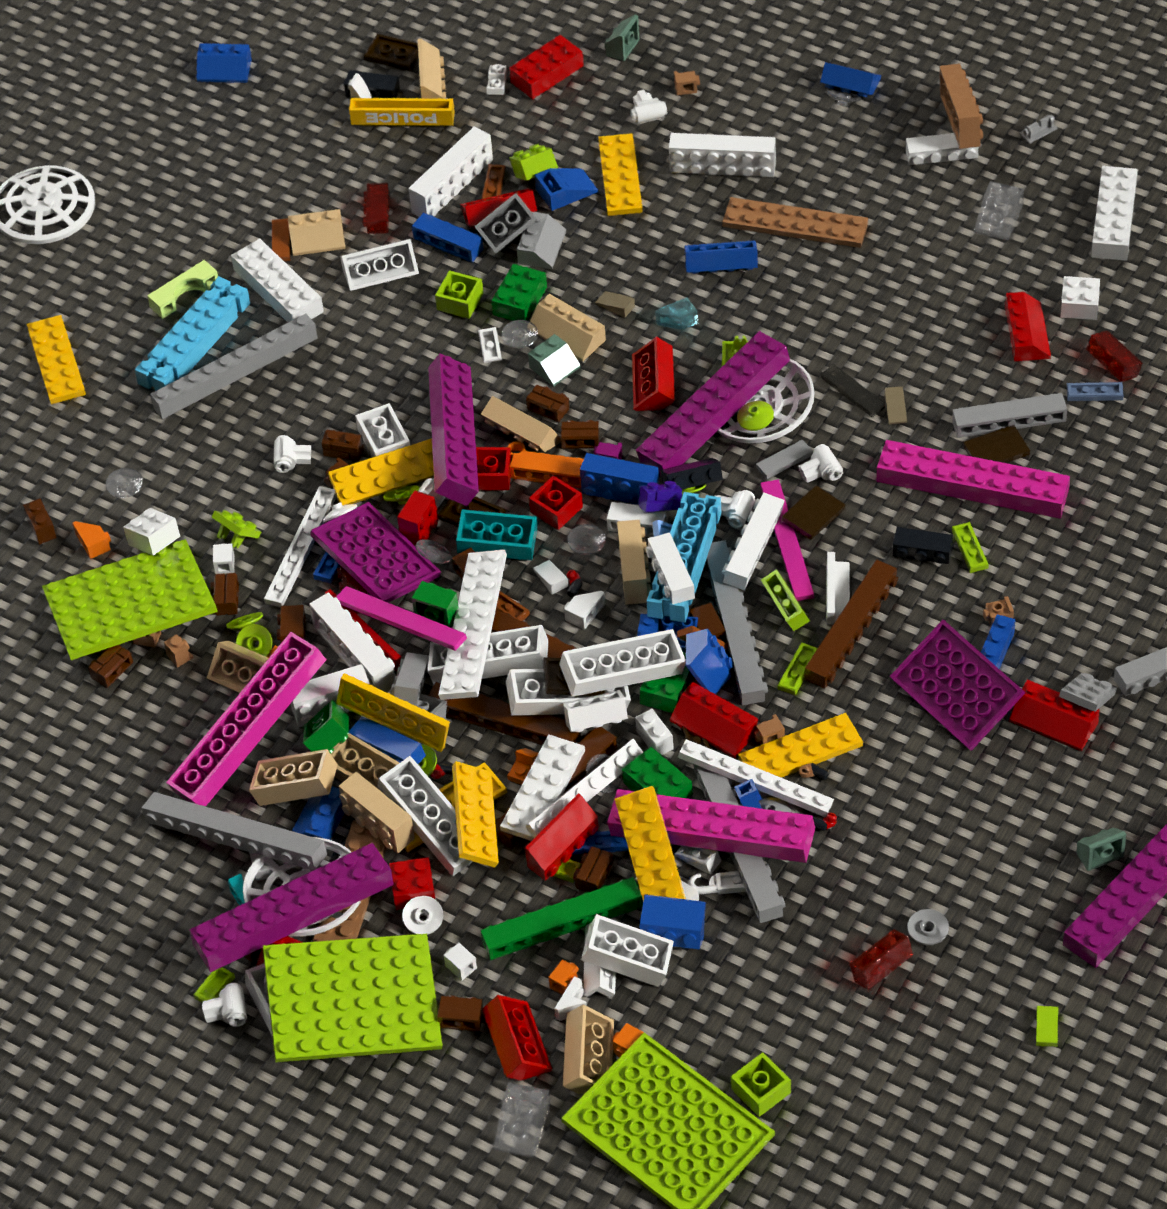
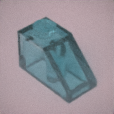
(677, 315)

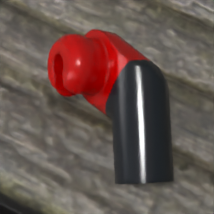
(575, 582)
(441, 769)
(826, 823)

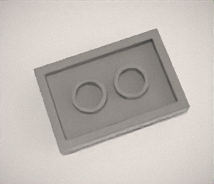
(1088, 692)

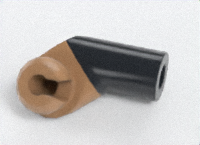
(813, 769)

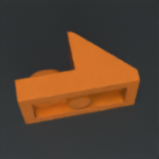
(522, 765)

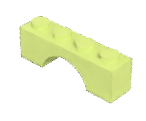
(196, 278)

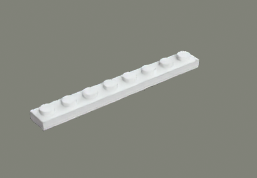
(299, 547)
(763, 780)
(589, 785)

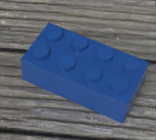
(615, 478)

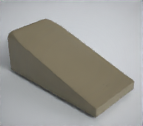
(616, 303)
(895, 405)

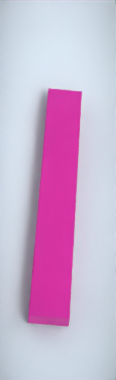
(790, 548)
(401, 618)

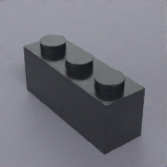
(378, 84)
(693, 473)
(922, 545)

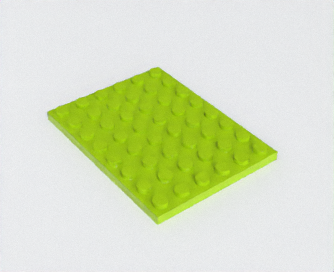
(128, 599)
(351, 997)
(668, 1126)

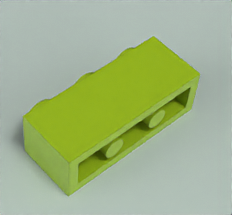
(785, 600)

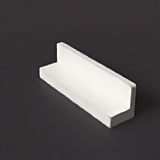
(836, 587)
(598, 978)

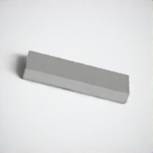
(784, 459)

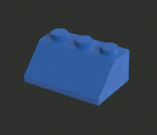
(223, 62)
(849, 79)
(707, 660)
(321, 815)
(674, 920)

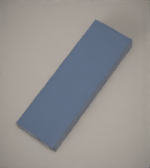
(1095, 391)

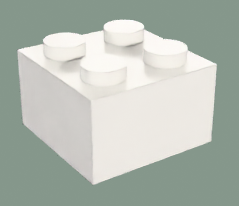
(1080, 298)
(151, 531)

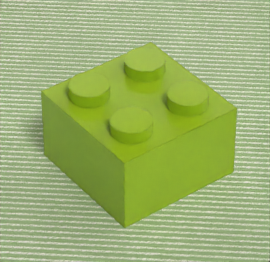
(532, 161)
(459, 294)
(760, 1084)

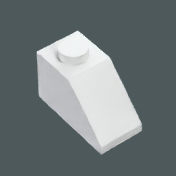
(584, 608)

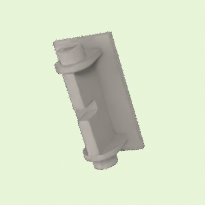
(1038, 129)

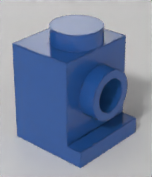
(748, 794)

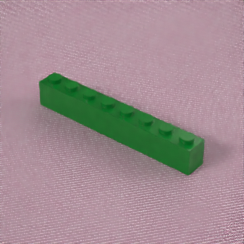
(561, 918)

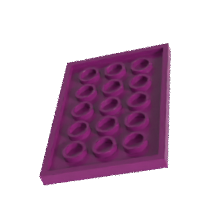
(375, 553)
(957, 685)

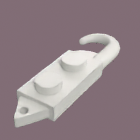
(720, 883)

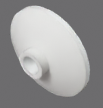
(338, 510)
(422, 906)

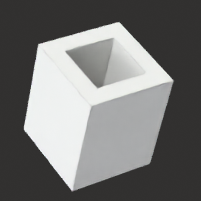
(223, 558)
(460, 961)

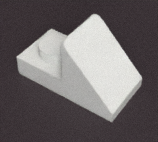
(570, 999)

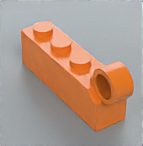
(542, 466)

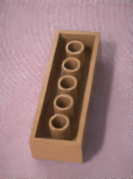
(960, 106)

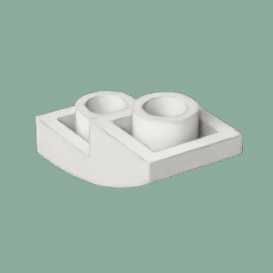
(496, 79)
(358, 87)

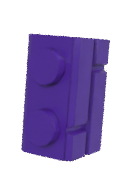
(660, 497)

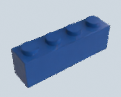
(447, 237)
(721, 256)
(999, 639)
(387, 741)

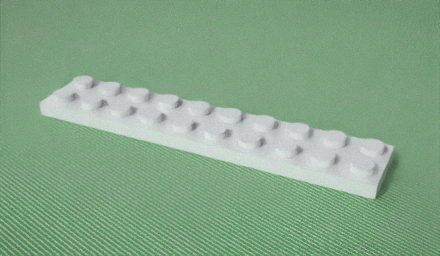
(475, 618)

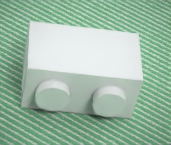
(654, 732)

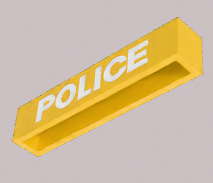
(401, 111)

